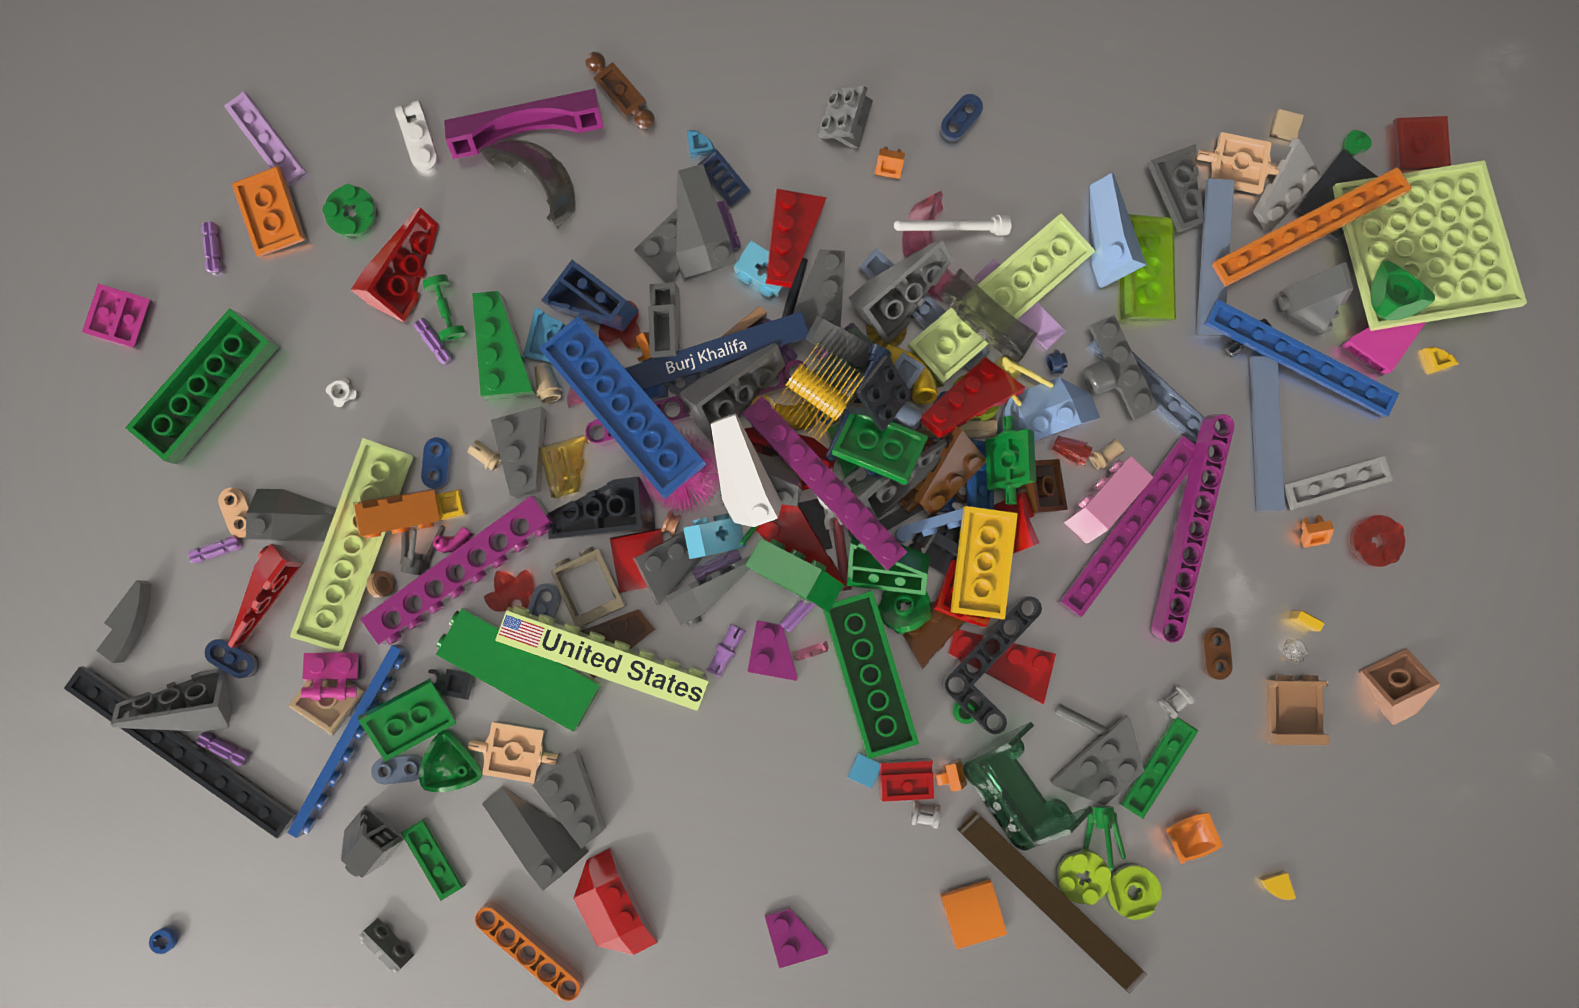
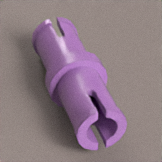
(725, 650)

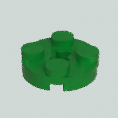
(349, 196)
(906, 620)

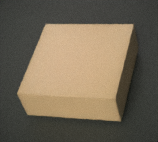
(1286, 125)

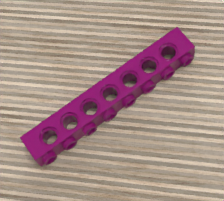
(379, 619)

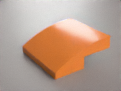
(973, 914)

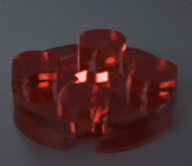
(1366, 550)

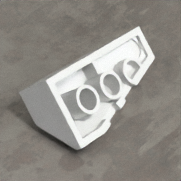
(742, 477)

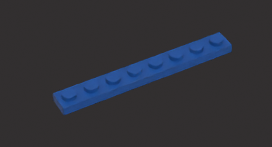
(1301, 358)
(344, 749)

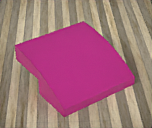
(116, 315)

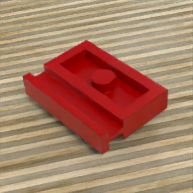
(906, 780)

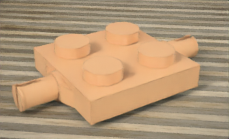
(1241, 160)
(513, 752)

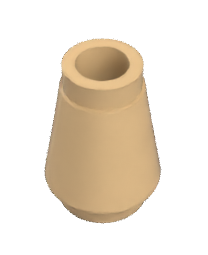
(546, 384)

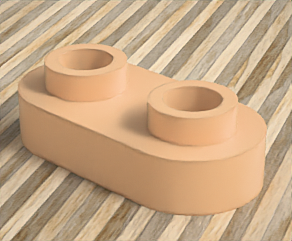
(236, 511)

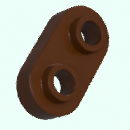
(1213, 654)

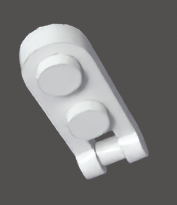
(418, 137)

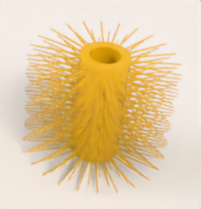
(819, 392)

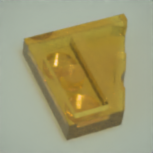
(563, 465)

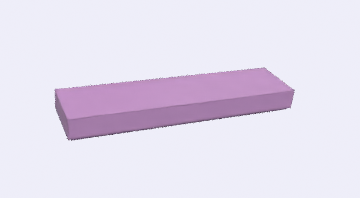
(264, 136)
(1035, 317)

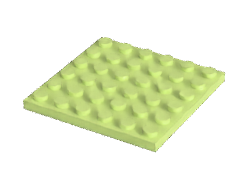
(1445, 237)

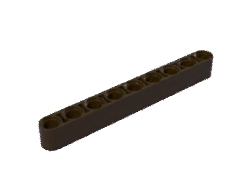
(1052, 902)

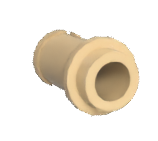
(1106, 454)
(485, 455)

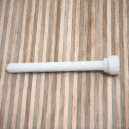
(998, 225)

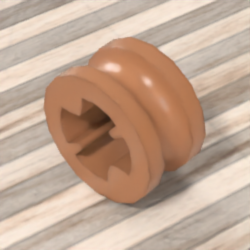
(671, 523)

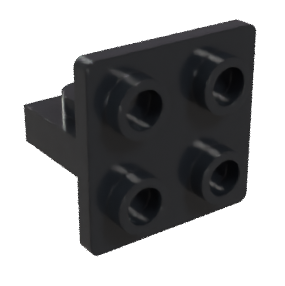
(881, 394)
(943, 548)

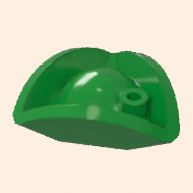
(1398, 293)
(447, 765)

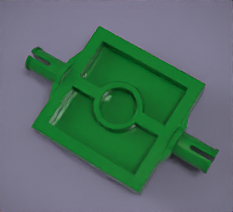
(1010, 460)

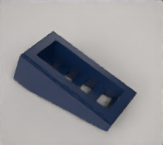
(714, 157)

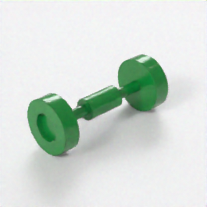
(437, 283)

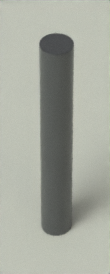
(1081, 719)

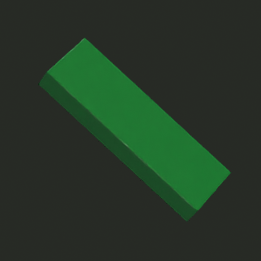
(433, 859)

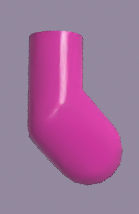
(449, 544)

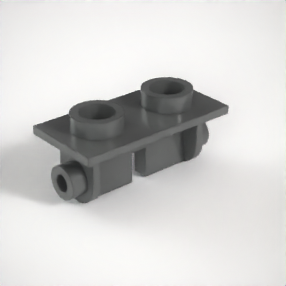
(379, 937)

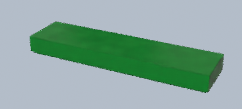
(1159, 767)

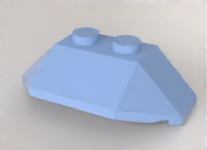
(1050, 409)

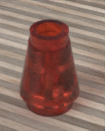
(1073, 450)

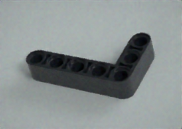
(986, 660)

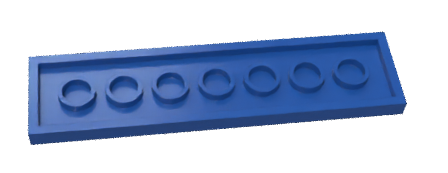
(622, 407)

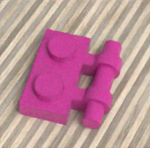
(330, 667)

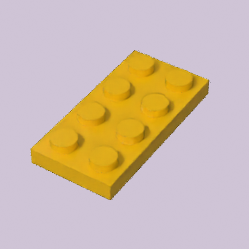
(984, 562)

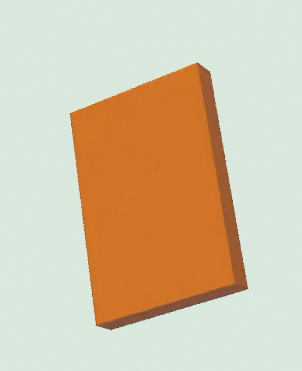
(268, 211)

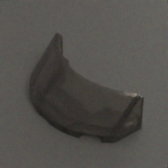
(545, 167)
(987, 316)

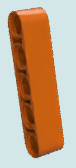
(533, 964)

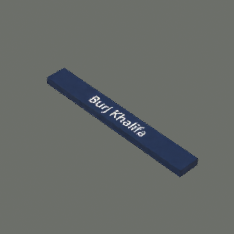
(719, 351)

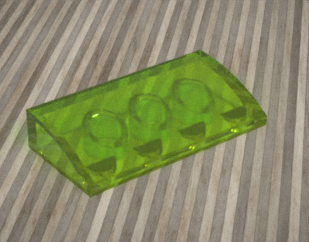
(1150, 291)

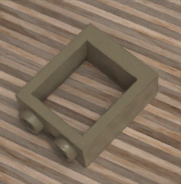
(601, 611)

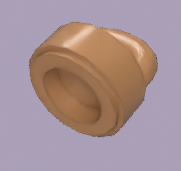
(380, 584)

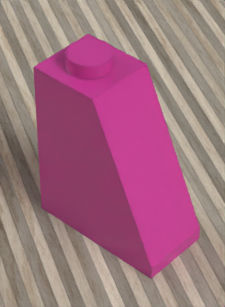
(1382, 347)

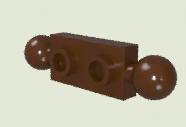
(619, 90)

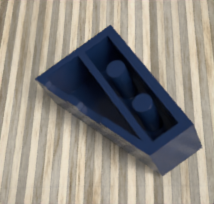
(584, 295)

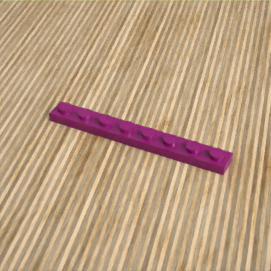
(824, 483)
(1129, 528)

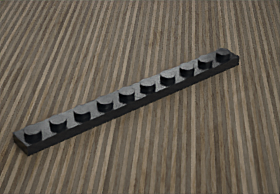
(186, 757)

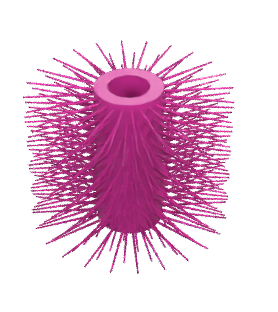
(694, 482)

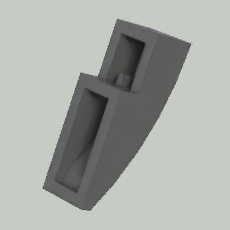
(663, 319)
(839, 342)
(126, 623)

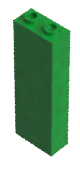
(533, 680)

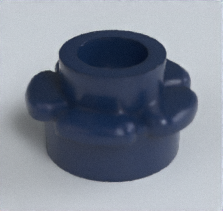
(1056, 362)

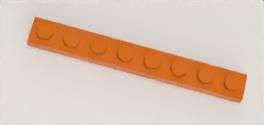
(1311, 226)

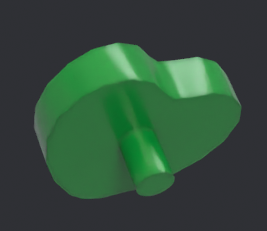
(1356, 142)

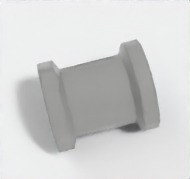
(1176, 701)
(932, 820)

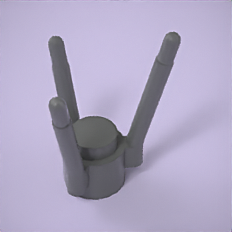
(412, 561)

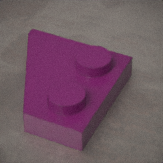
(771, 652)
(792, 938)

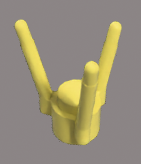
(1015, 369)

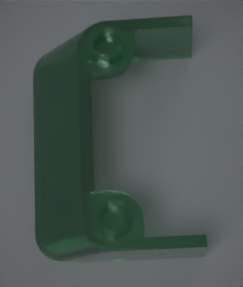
(1015, 798)

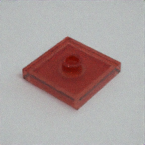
(1421, 142)

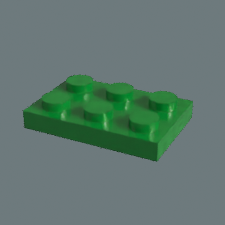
(884, 452)
(407, 719)

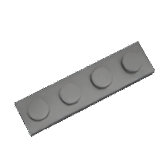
(1337, 482)

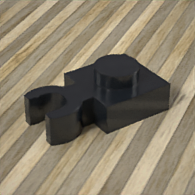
(453, 683)

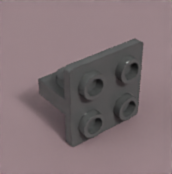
(846, 115)

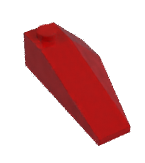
(395, 272)
(267, 582)

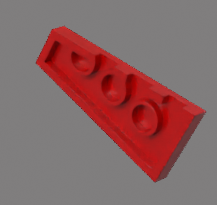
(791, 230)
(971, 397)
(796, 533)
(1018, 667)

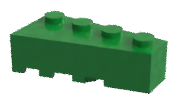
(499, 353)

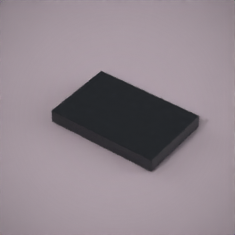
(1342, 169)

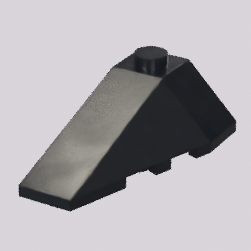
(612, 509)

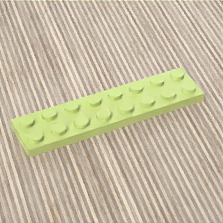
(1014, 286)
(345, 556)

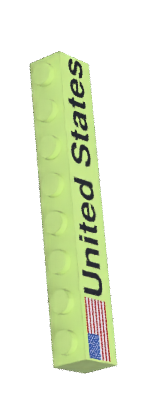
(602, 658)

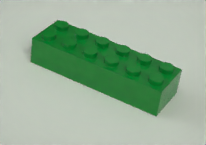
(202, 387)
(870, 675)

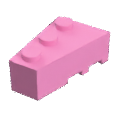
(1109, 500)

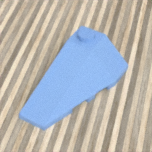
(1112, 233)

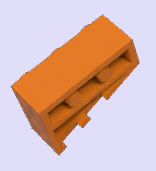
(396, 513)

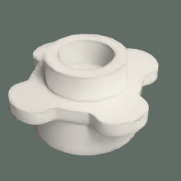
(342, 384)

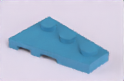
(541, 330)

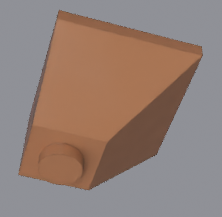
(1399, 685)

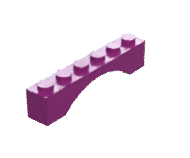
(570, 112)

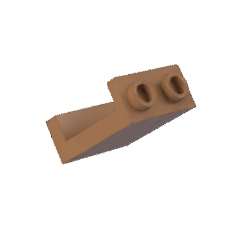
(1296, 711)

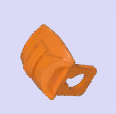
(1194, 837)

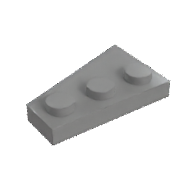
(1295, 178)

